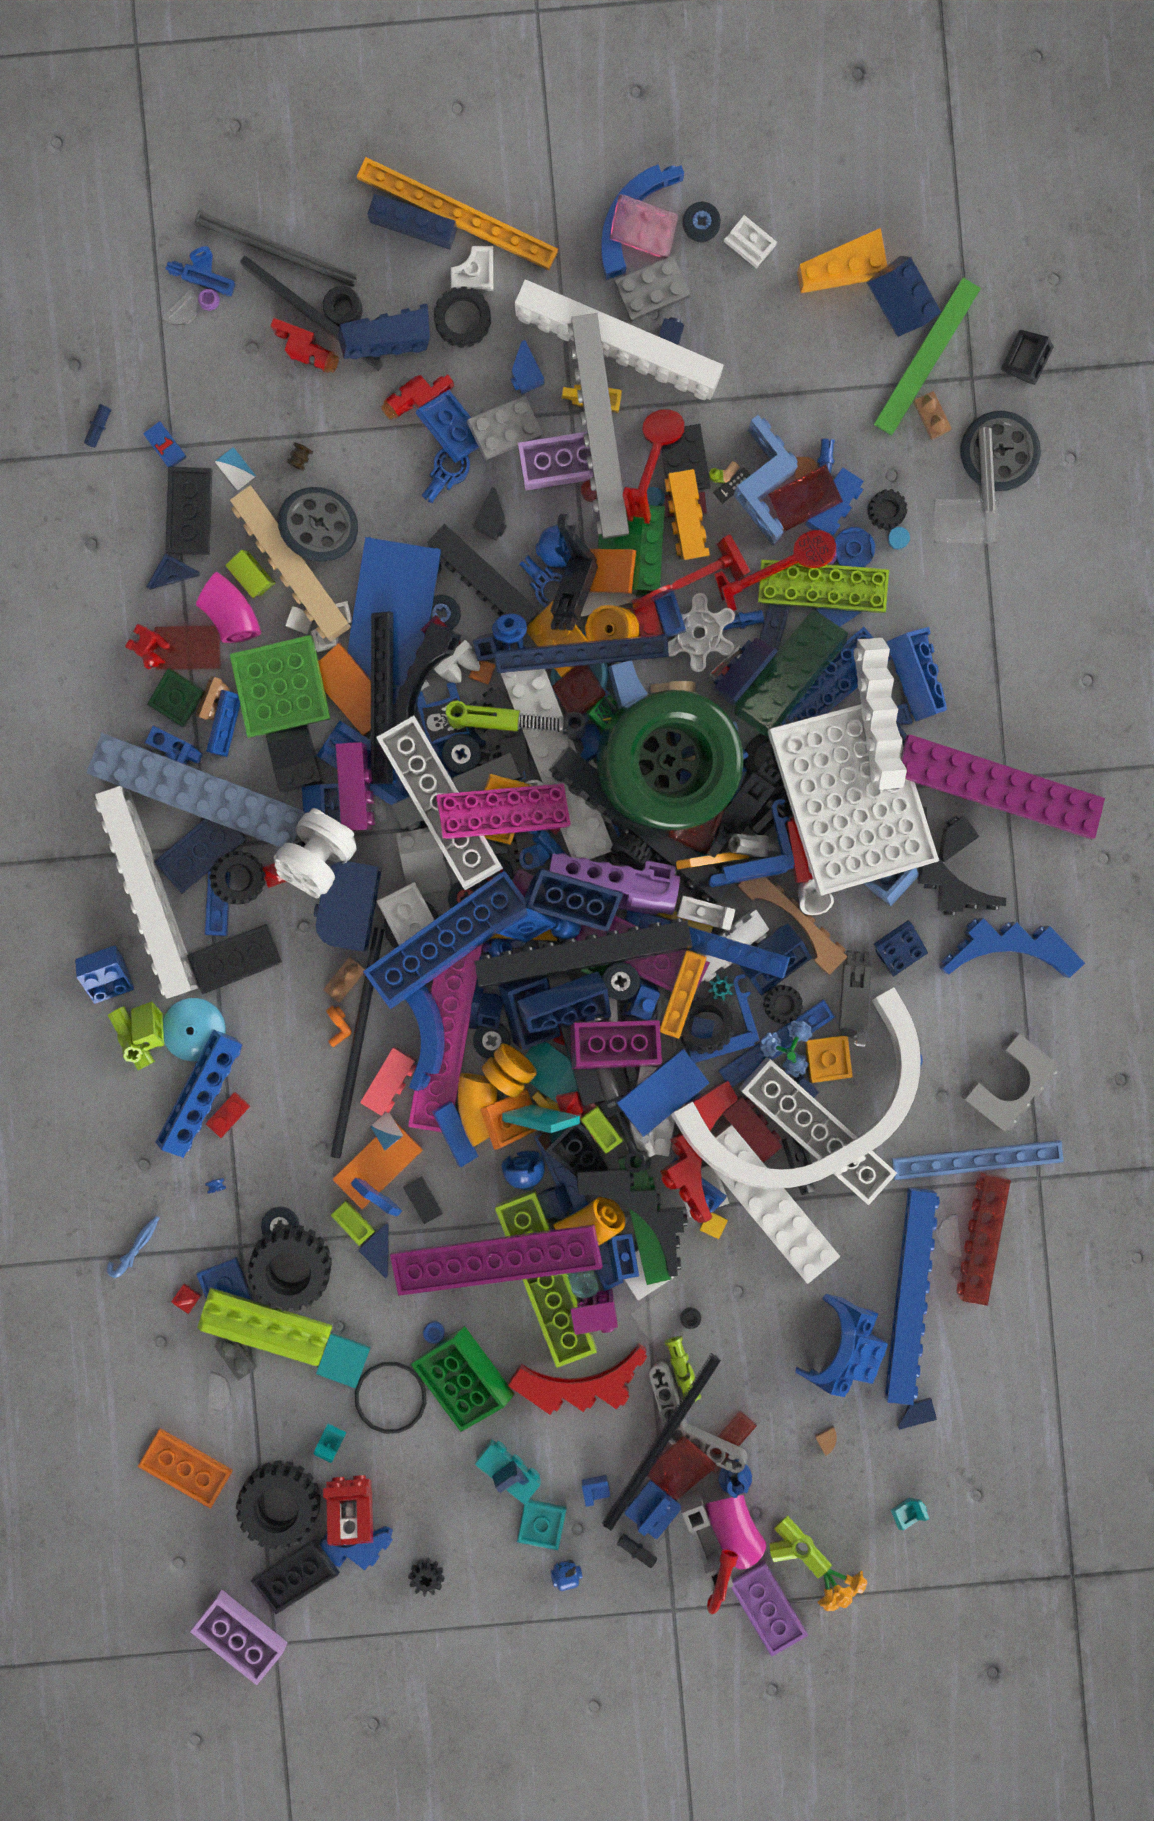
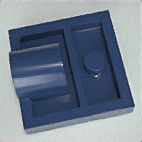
(900, 948)

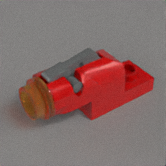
(302, 350)
(413, 392)

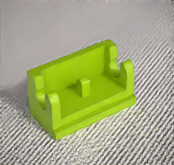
(250, 573)
(147, 1026)

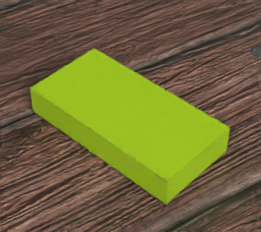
(601, 1129)
(352, 1222)

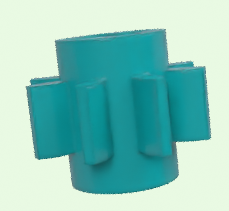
(721, 993)

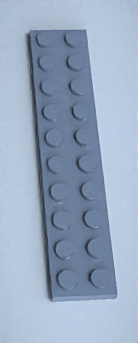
(194, 791)

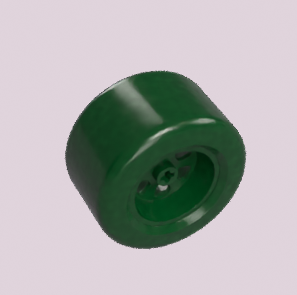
(713, 772)

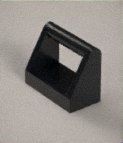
(1037, 360)

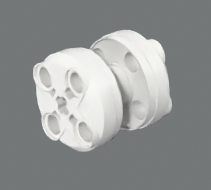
(306, 865)

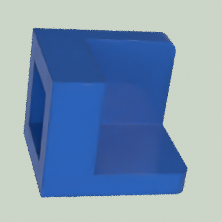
(595, 1489)

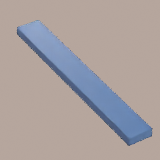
(977, 1160)

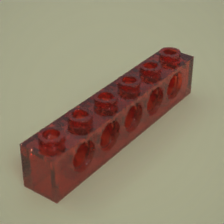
(980, 1292)

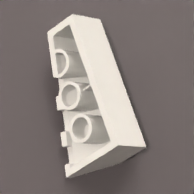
(745, 930)

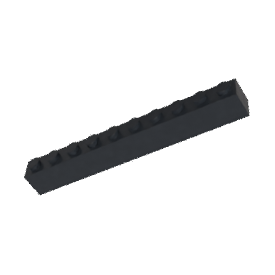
(585, 782)
(583, 954)

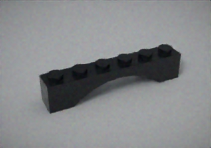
(437, 646)

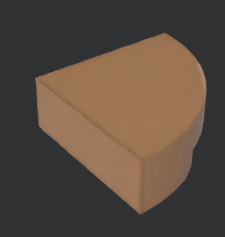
(827, 1439)

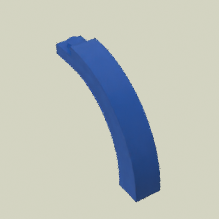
(637, 188)
(431, 1036)

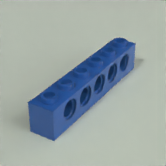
(196, 1083)

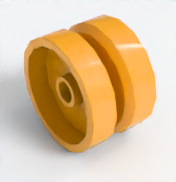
(611, 623)
(509, 1070)

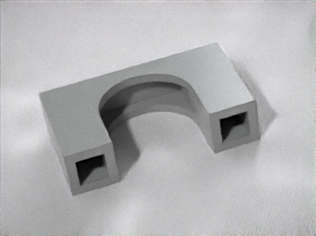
(1037, 1070)
(698, 1523)

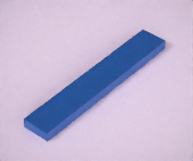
(747, 1062)

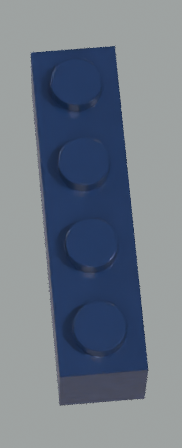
(412, 221)

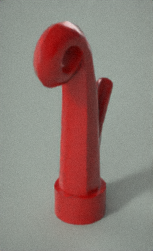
(727, 1560)

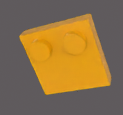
(828, 1059)

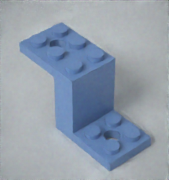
(766, 479)

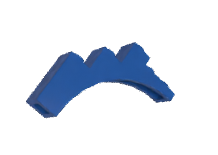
(1043, 945)

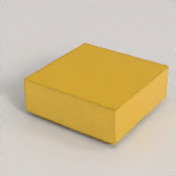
(714, 1226)

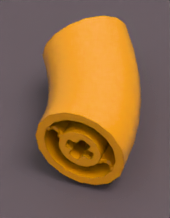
(473, 1094)
(601, 1212)

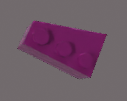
(595, 1314)

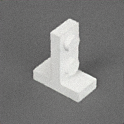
(706, 913)

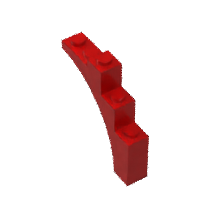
(686, 1171)
(608, 1385)

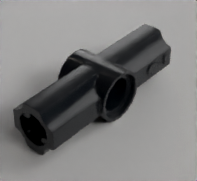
(764, 820)

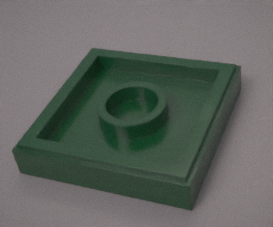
(176, 697)

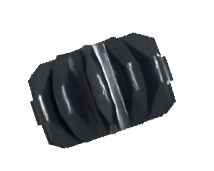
(428, 1570)

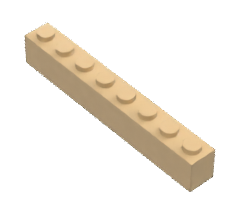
(292, 566)

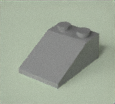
(423, 861)

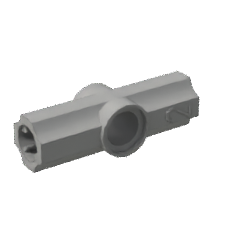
(754, 846)

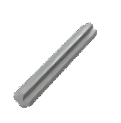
(987, 470)

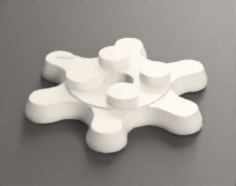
(712, 641)

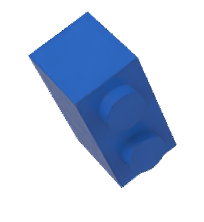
(623, 1257)

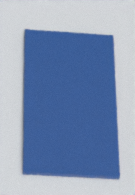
(399, 581)

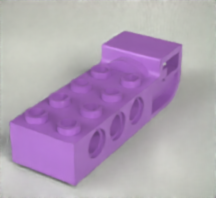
(643, 891)

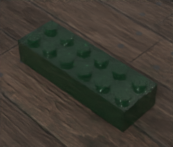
(791, 673)

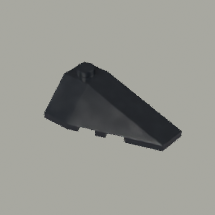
(573, 1149)

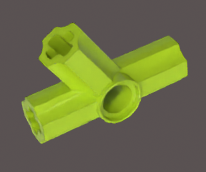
(123, 1025)
(788, 1548)

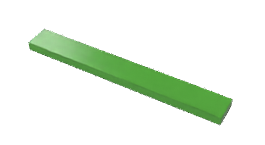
(927, 356)

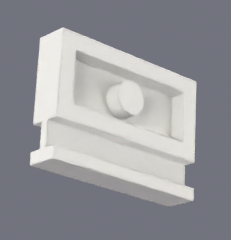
(750, 241)

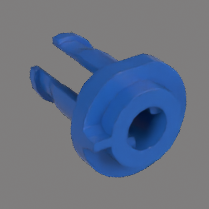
(510, 629)
(737, 1487)

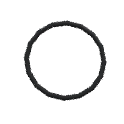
(390, 1431)

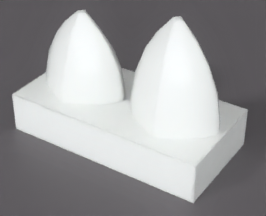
(463, 655)

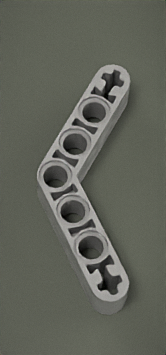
(690, 1432)

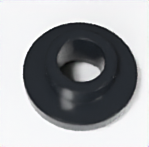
(690, 1324)

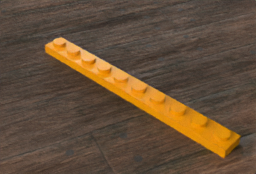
(464, 215)

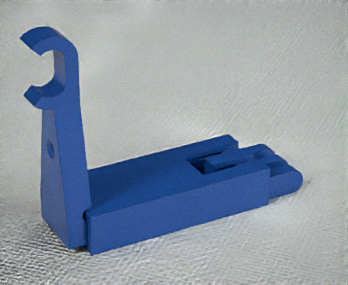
(762, 867)
(739, 1040)

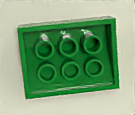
(648, 543)
(463, 1379)

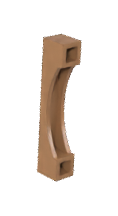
(827, 954)

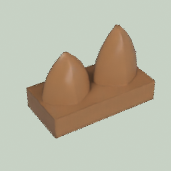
(932, 415)
(207, 706)
(344, 979)

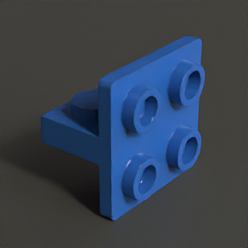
(652, 1510)

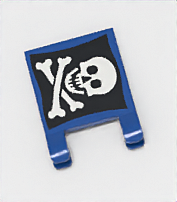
(435, 719)

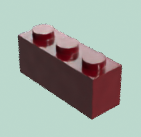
(753, 1128)

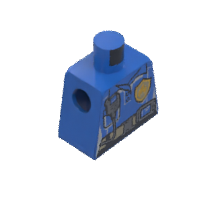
(643, 1003)

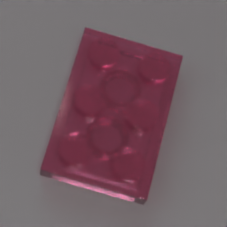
(643, 226)

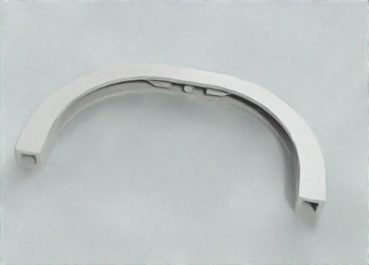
(906, 1083)

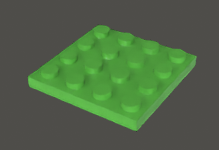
(280, 686)

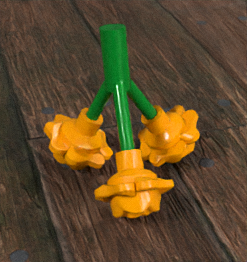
(842, 1596)

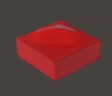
(272, 878)
(569, 1103)
(186, 1298)

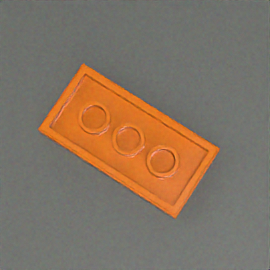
(347, 686)
(377, 1165)
(185, 1468)

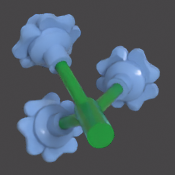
(795, 1063)

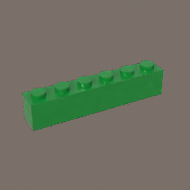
(648, 1244)

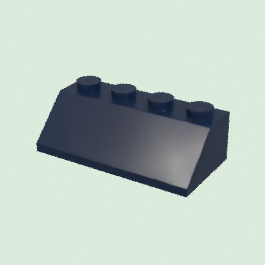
(572, 899)

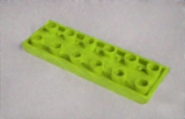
(826, 587)
(264, 1327)

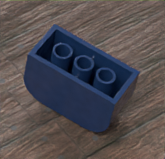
(349, 906)

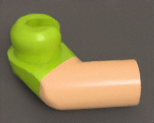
(723, 476)

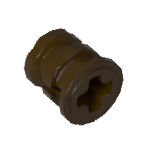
(299, 456)

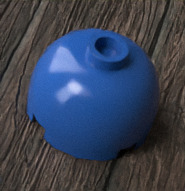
(553, 548)
(523, 1171)

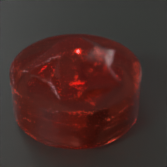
(586, 492)

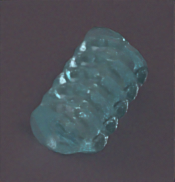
(583, 1283)

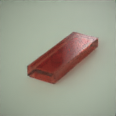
(735, 1432)

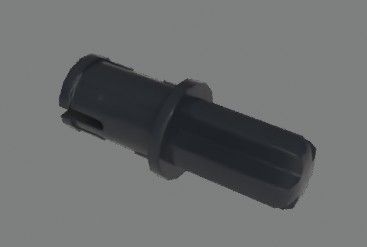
(637, 1550)

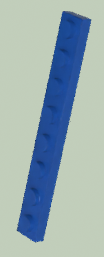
(722, 947)

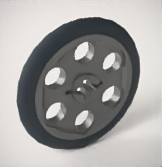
(1029, 447)
(320, 498)

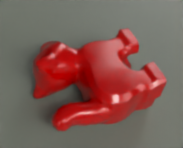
(146, 645)

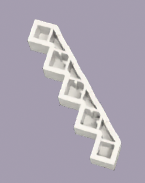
(879, 713)

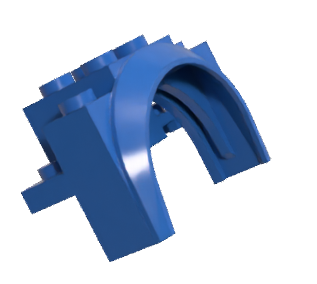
(858, 1351)

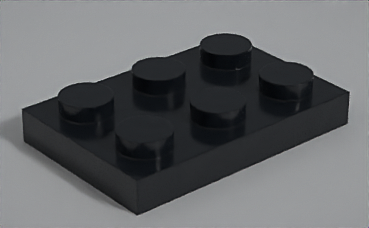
(687, 454)

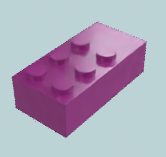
(354, 786)
(615, 1044)

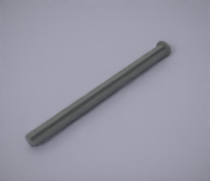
(275, 248)

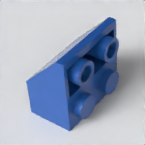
(324, 798)
(103, 974)

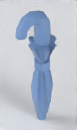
(127, 1260)

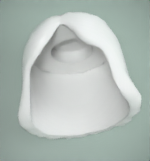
(810, 901)

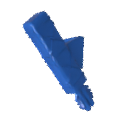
(201, 272)
(544, 849)

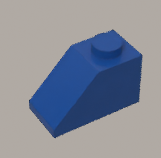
(526, 371)

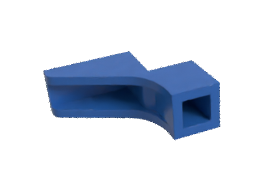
(360, 1554)

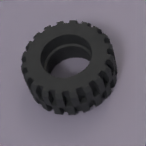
(284, 1293)
(259, 1524)

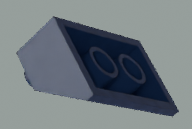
(903, 296)
(743, 670)
(784, 942)
(510, 995)

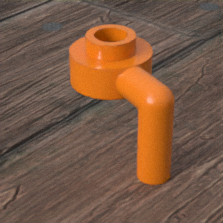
(337, 1015)

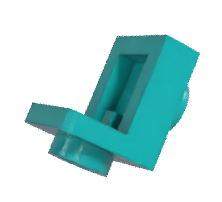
(329, 1443)
(909, 1513)

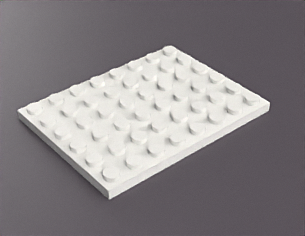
(842, 817)

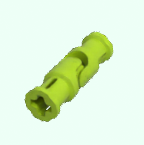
(680, 1364)

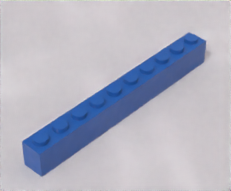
(910, 1296)

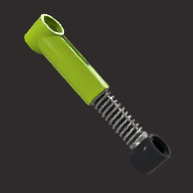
(513, 720)

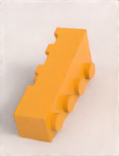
(844, 265)
(687, 515)

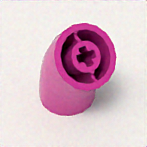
(228, 610)
(736, 1530)

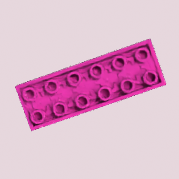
(503, 811)

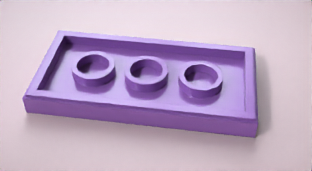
(768, 1608)

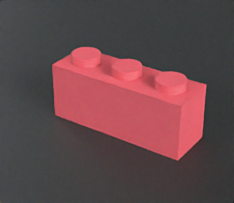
(389, 1081)

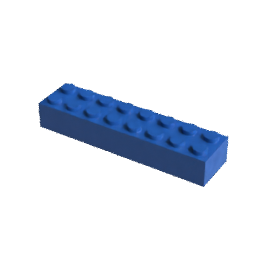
(445, 940)

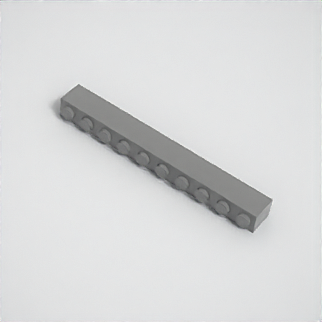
(599, 425)

